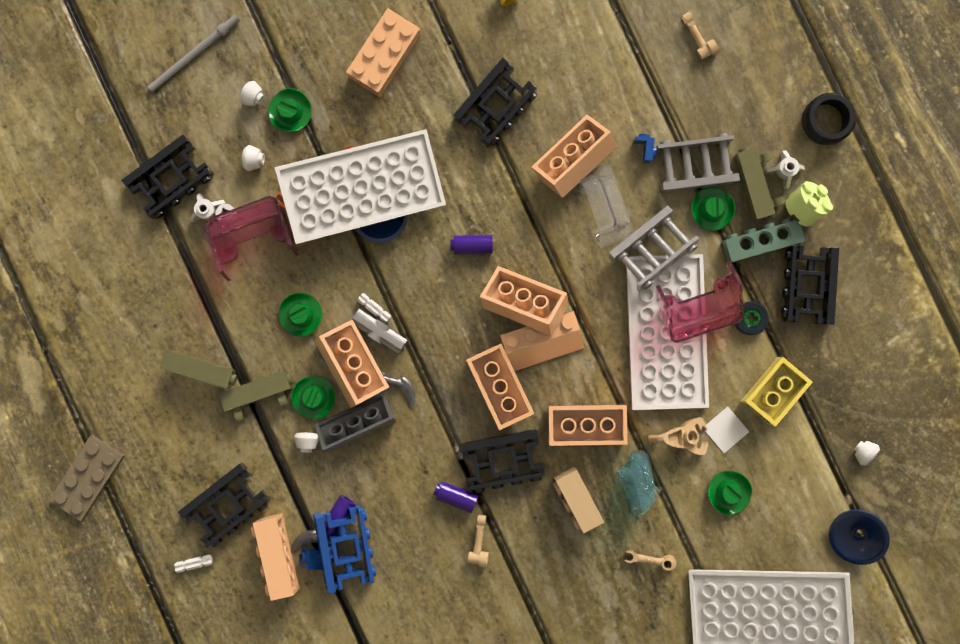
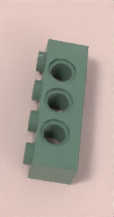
(791, 229)

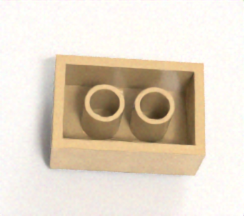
(577, 500)

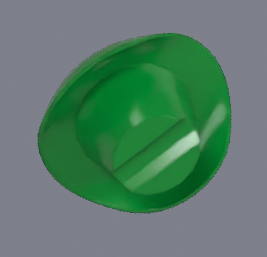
(289, 110)
(713, 208)
(300, 314)
(313, 397)
(729, 492)

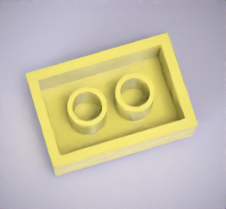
(776, 391)

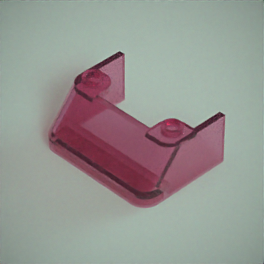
(244, 224)
(703, 312)

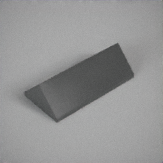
(354, 422)

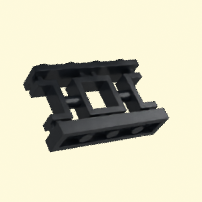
(482, 92)
(160, 164)
(825, 286)
(499, 443)
(215, 493)

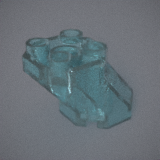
(638, 483)

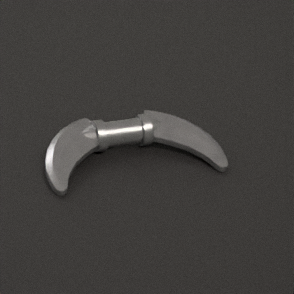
(405, 385)
(309, 537)

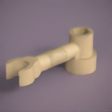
(705, 48)
(477, 556)
(652, 560)

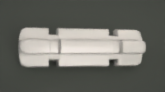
(374, 308)
(193, 563)

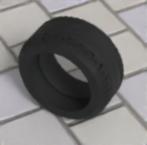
(842, 105)

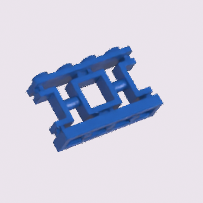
(328, 552)

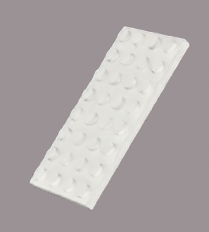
(360, 186)
(660, 370)
(770, 607)

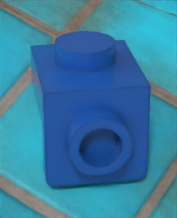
(649, 149)
(310, 559)

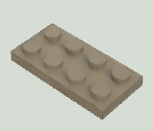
(86, 478)

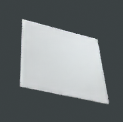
(726, 429)

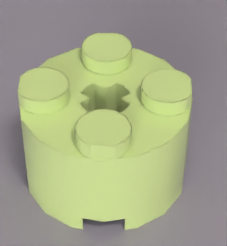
(809, 203)

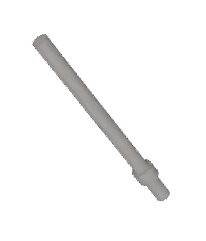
(222, 29)

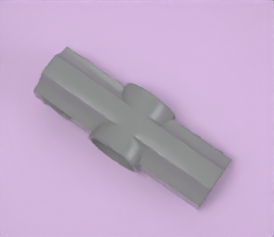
(379, 331)

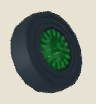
(759, 324)

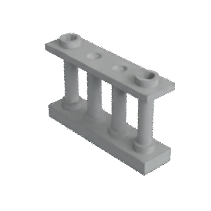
(690, 182)
(649, 230)

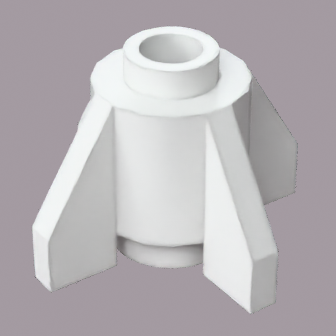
(782, 169)
(199, 208)

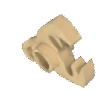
(684, 437)

